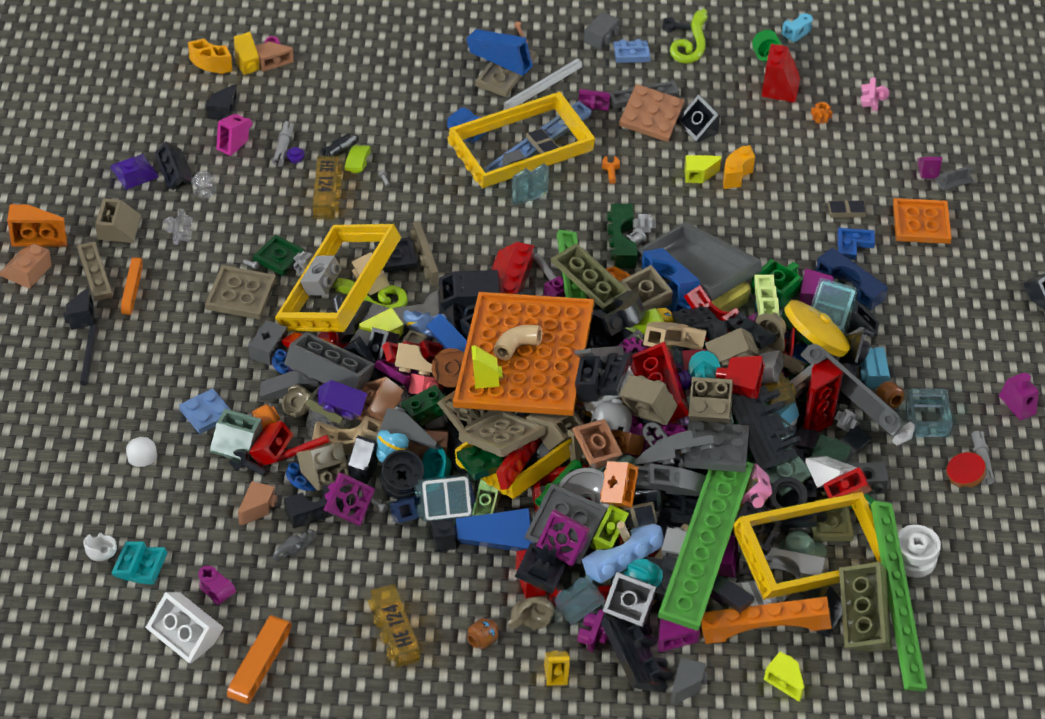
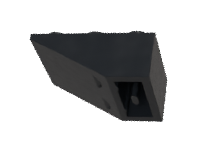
(464, 286)

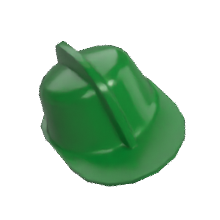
(762, 42)

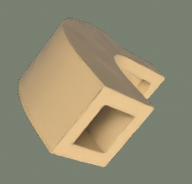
(674, 334)
(368, 428)

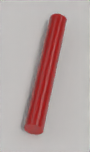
(308, 445)

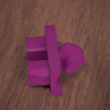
(594, 99)
(591, 636)

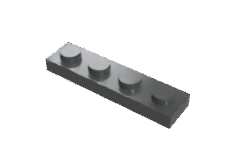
(620, 98)

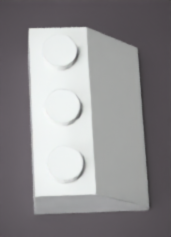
(183, 626)

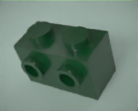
(426, 405)

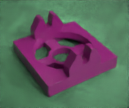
(389, 369)
(361, 503)
(582, 533)

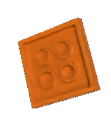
(921, 220)

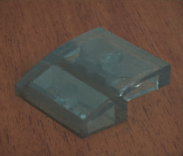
(530, 184)

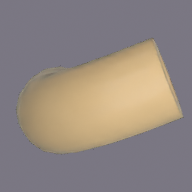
(516, 337)

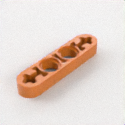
(131, 286)

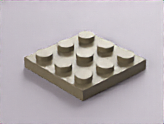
(240, 292)
(502, 433)

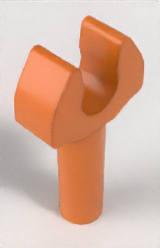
(611, 167)

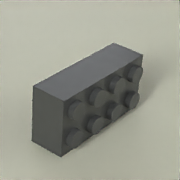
(328, 362)

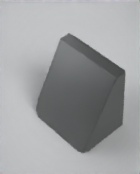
(512, 157)

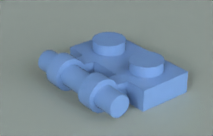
(631, 51)

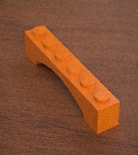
(804, 613)

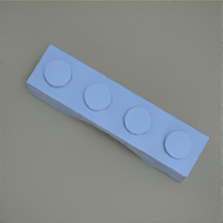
(605, 563)

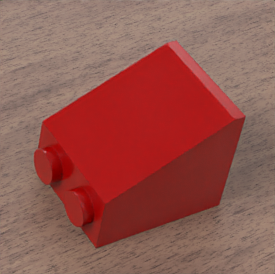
(781, 75)

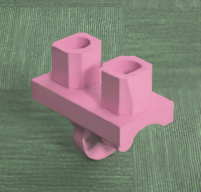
(872, 93)

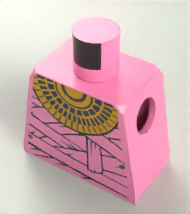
(757, 488)

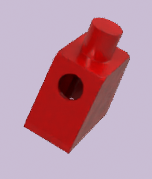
(745, 373)

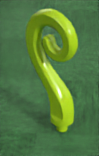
(696, 25)
(345, 285)

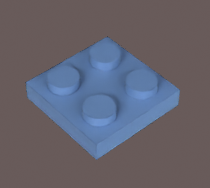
(203, 410)

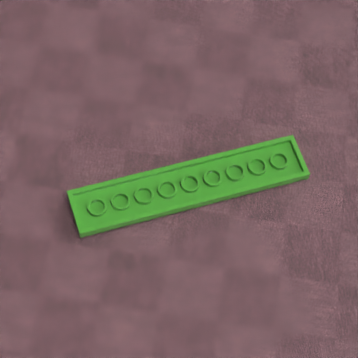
(704, 547)

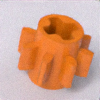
(821, 112)

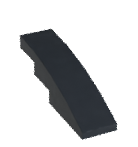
(729, 593)

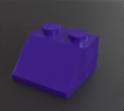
(341, 399)

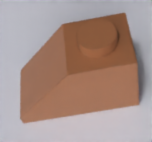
(273, 55)
(257, 502)

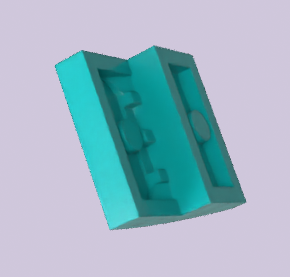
(139, 563)

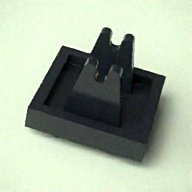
(541, 568)

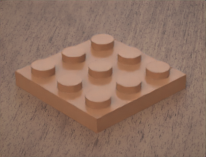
(651, 112)

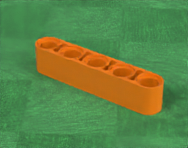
(259, 659)

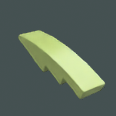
(766, 294)

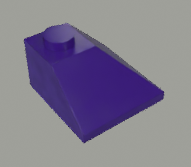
(134, 171)

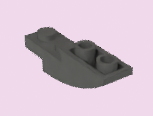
(668, 449)
(671, 479)

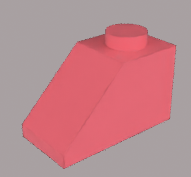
(421, 382)

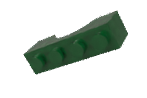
(624, 250)

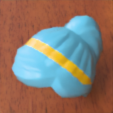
(389, 443)

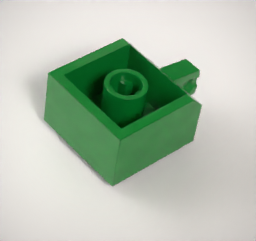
(786, 280)

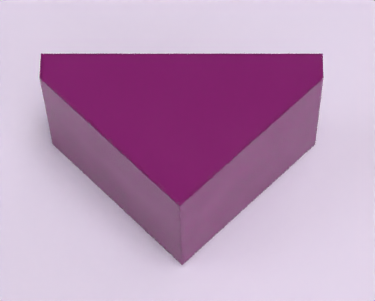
(929, 167)

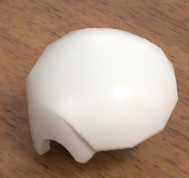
(141, 451)
(100, 547)

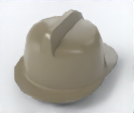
(777, 326)

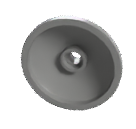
(585, 483)

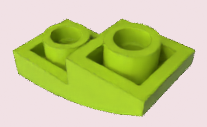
(357, 158)

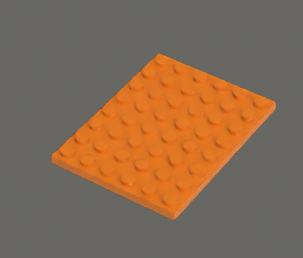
(536, 375)

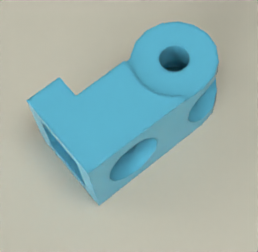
(797, 28)

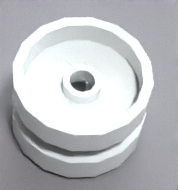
(919, 550)

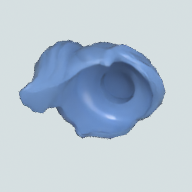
(417, 321)

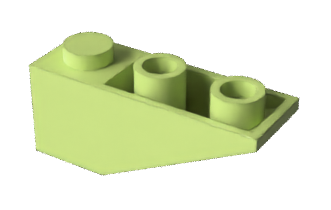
(486, 499)

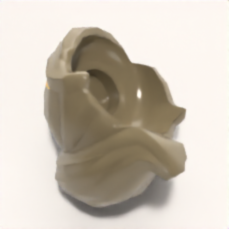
(295, 401)
(532, 613)

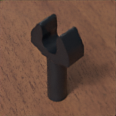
(669, 25)
(245, 462)

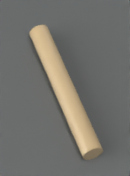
(623, 531)

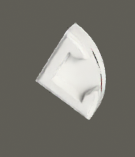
(904, 434)

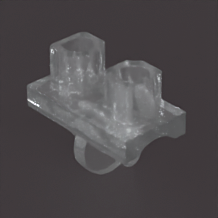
(178, 226)

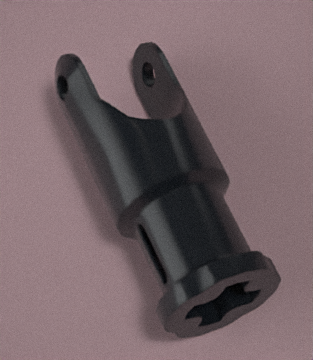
(340, 145)

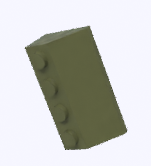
(589, 276)
(865, 607)

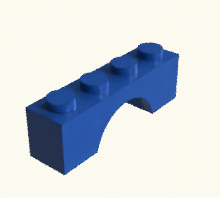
(681, 279)

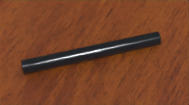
(88, 355)

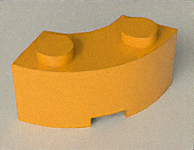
(209, 56)
(737, 166)

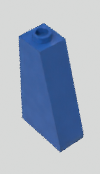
(501, 49)
(496, 530)

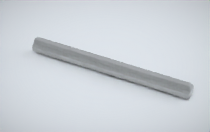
(543, 84)

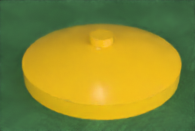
(817, 327)

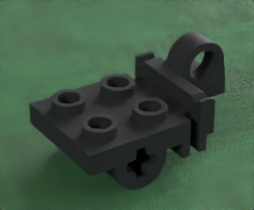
(701, 319)

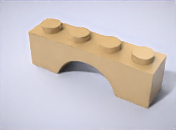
(410, 358)

